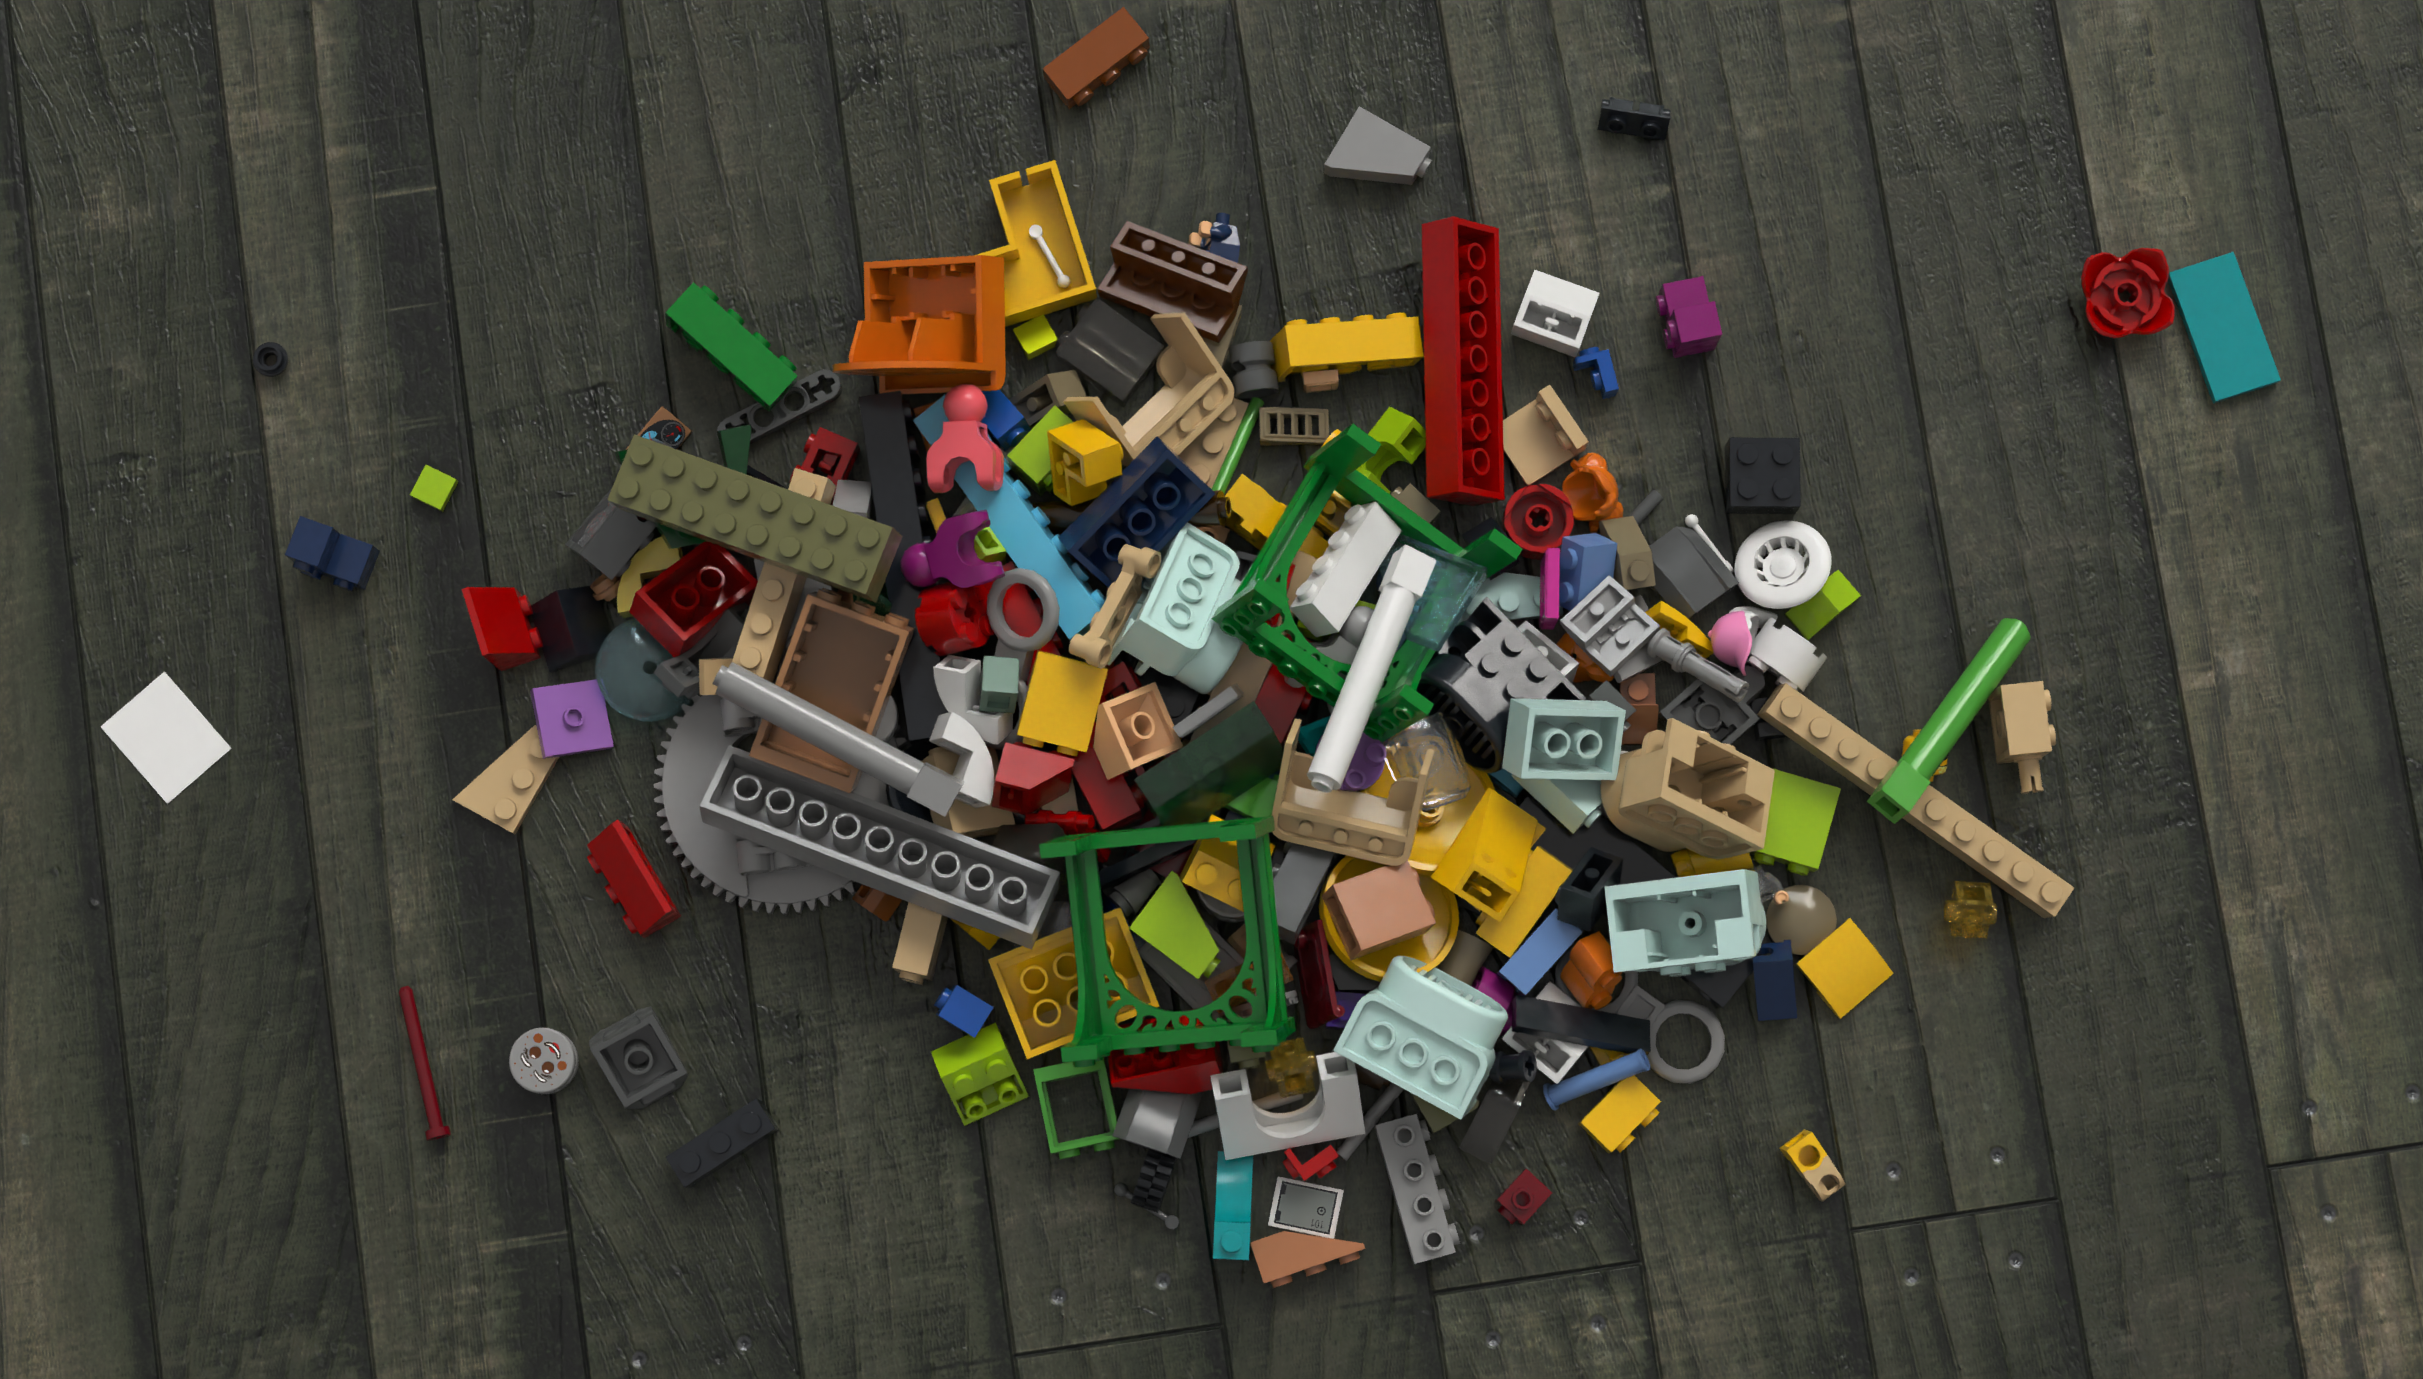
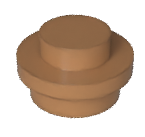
(605, 588)

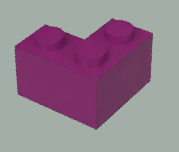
(1689, 317)

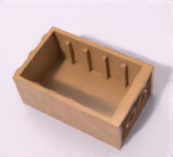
(844, 664)

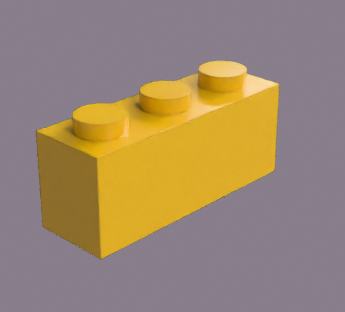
(1539, 887)

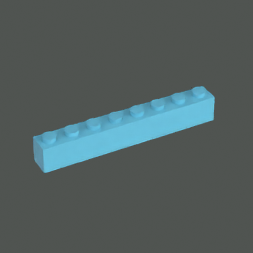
(1024, 534)

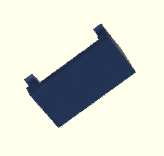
(1775, 982)

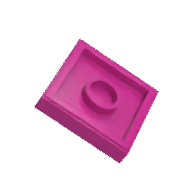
(1549, 588)

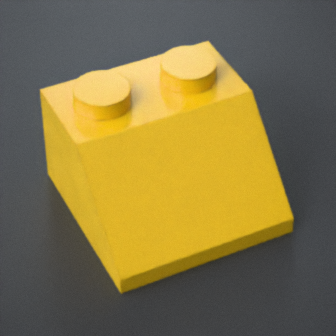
(1215, 869)

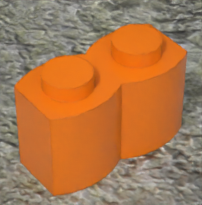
(1590, 972)

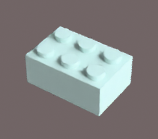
(1563, 739)

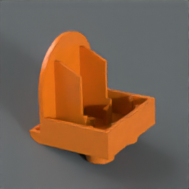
(931, 325)

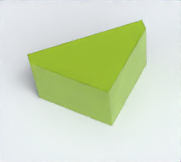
(1823, 607)

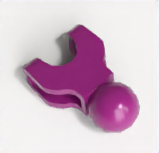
(951, 555)

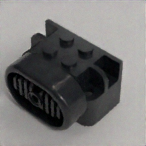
(1477, 676)

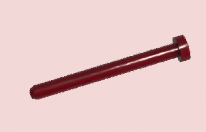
(422, 1066)

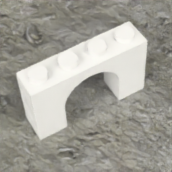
(1328, 1117)

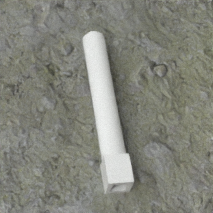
(1399, 589)

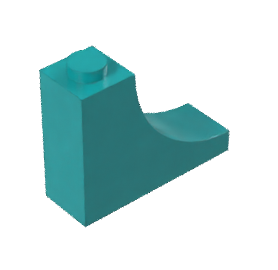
(1233, 1208)

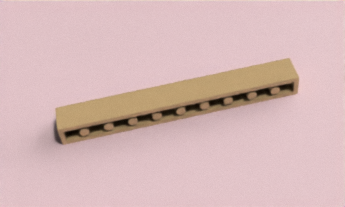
(1932, 813)

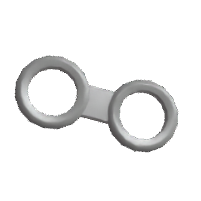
(1016, 646)
(1639, 1004)

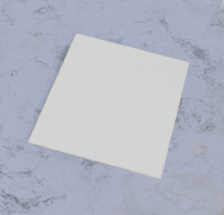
(165, 737)

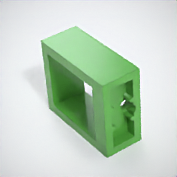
(1064, 1071)

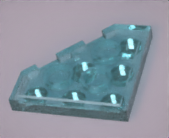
(1445, 596)

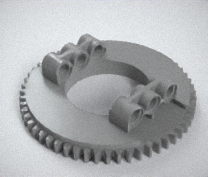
(724, 858)

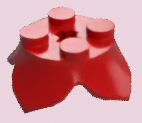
(2144, 276)

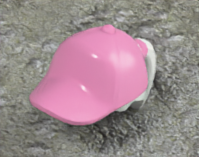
(1734, 634)

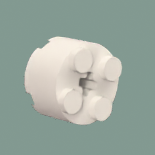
(1785, 656)

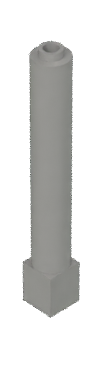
(839, 738)

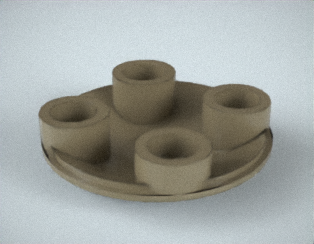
(1802, 919)

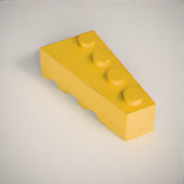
(1257, 513)

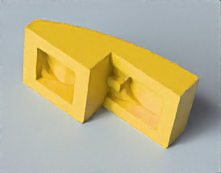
(1680, 628)

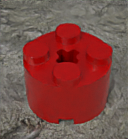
(1533, 502)
(953, 618)

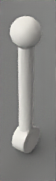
(1036, 233)
(1692, 522)

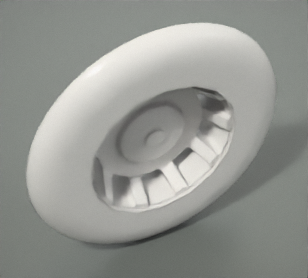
(1784, 569)

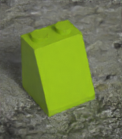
(1177, 929)

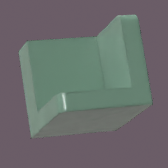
(999, 684)

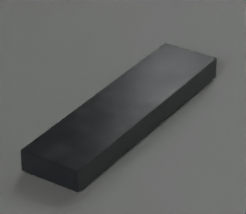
(1580, 1025)

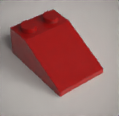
(503, 625)

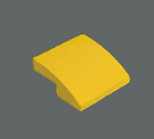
(1844, 968)

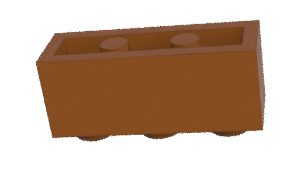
(1097, 59)

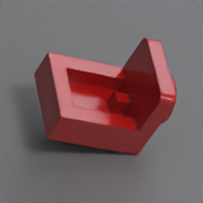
(1319, 1164)

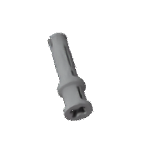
(1685, 659)

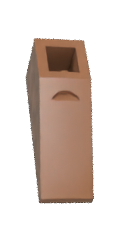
(1292, 1252)

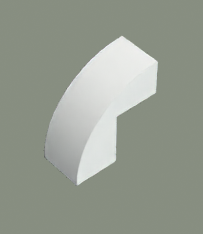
(959, 689)
(974, 762)

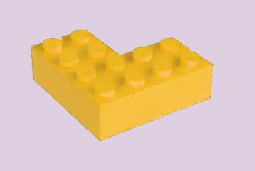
(1028, 276)

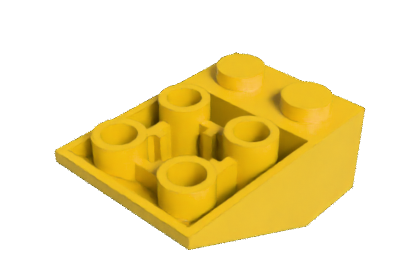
(1489, 855)

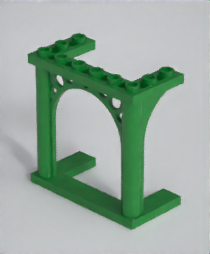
(1262, 597)
(1096, 1022)

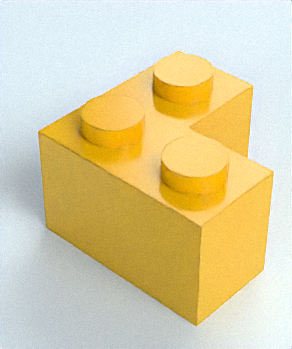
(1082, 461)

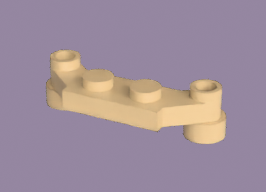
(1120, 600)

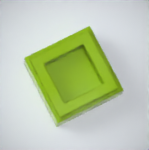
(434, 488)

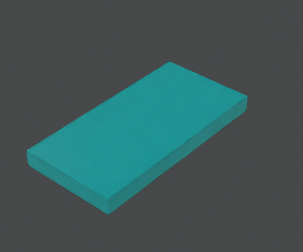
(2223, 327)

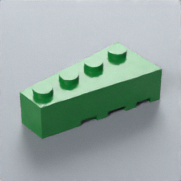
(731, 345)

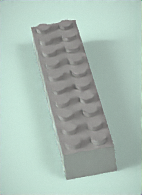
(881, 847)

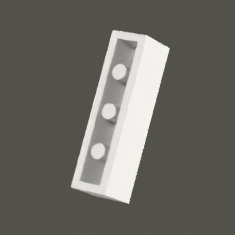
(1345, 569)

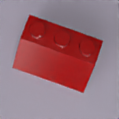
(631, 880)

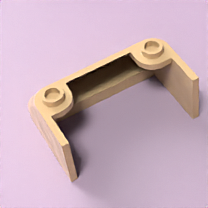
(1182, 409)
(1347, 820)

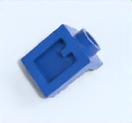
(1603, 376)

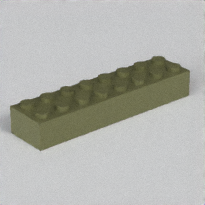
(755, 518)

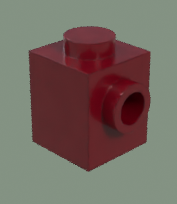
(1522, 1198)

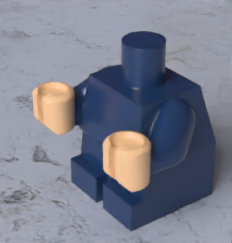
(1219, 237)

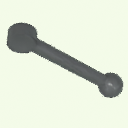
(1170, 1221)

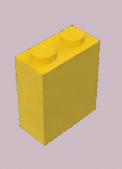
(1061, 703)

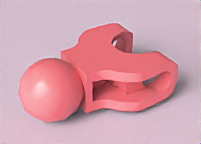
(964, 440)

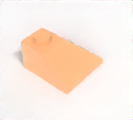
(1133, 731)

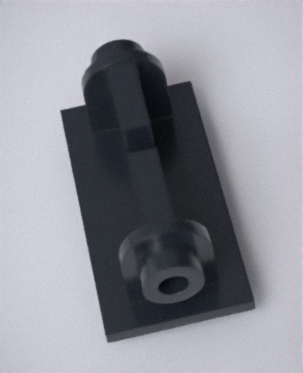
(1648, 122)

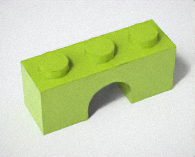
(1400, 440)

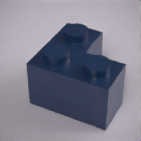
(326, 552)

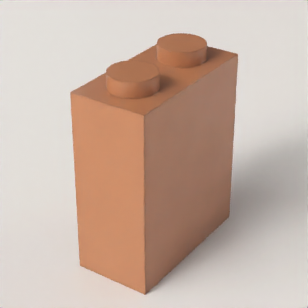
(1379, 909)

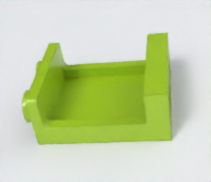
(1797, 822)

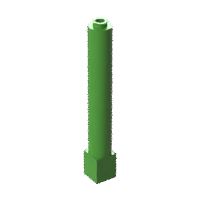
(1912, 773)

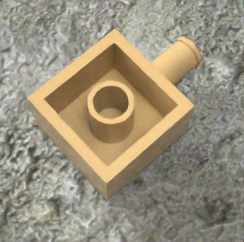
(2022, 729)

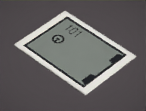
(1305, 1207)

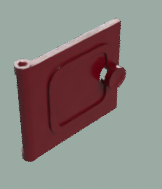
(1316, 976)

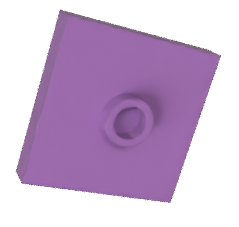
(571, 719)

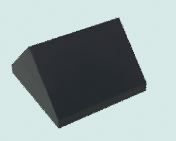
(570, 626)

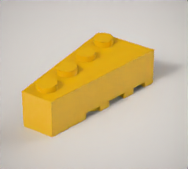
(1347, 344)

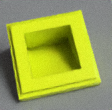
(1035, 337)

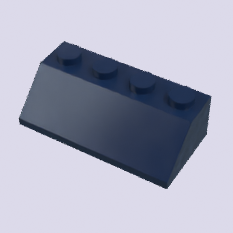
(1137, 509)

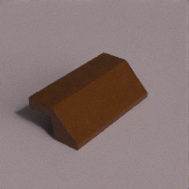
(1171, 276)

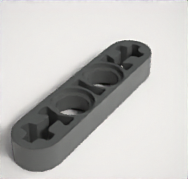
(781, 414)

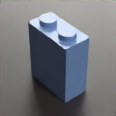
(1539, 953)

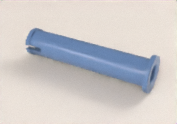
(1596, 1078)

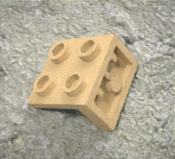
(1541, 437)

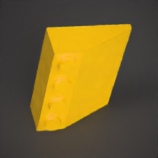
(1043, 984)

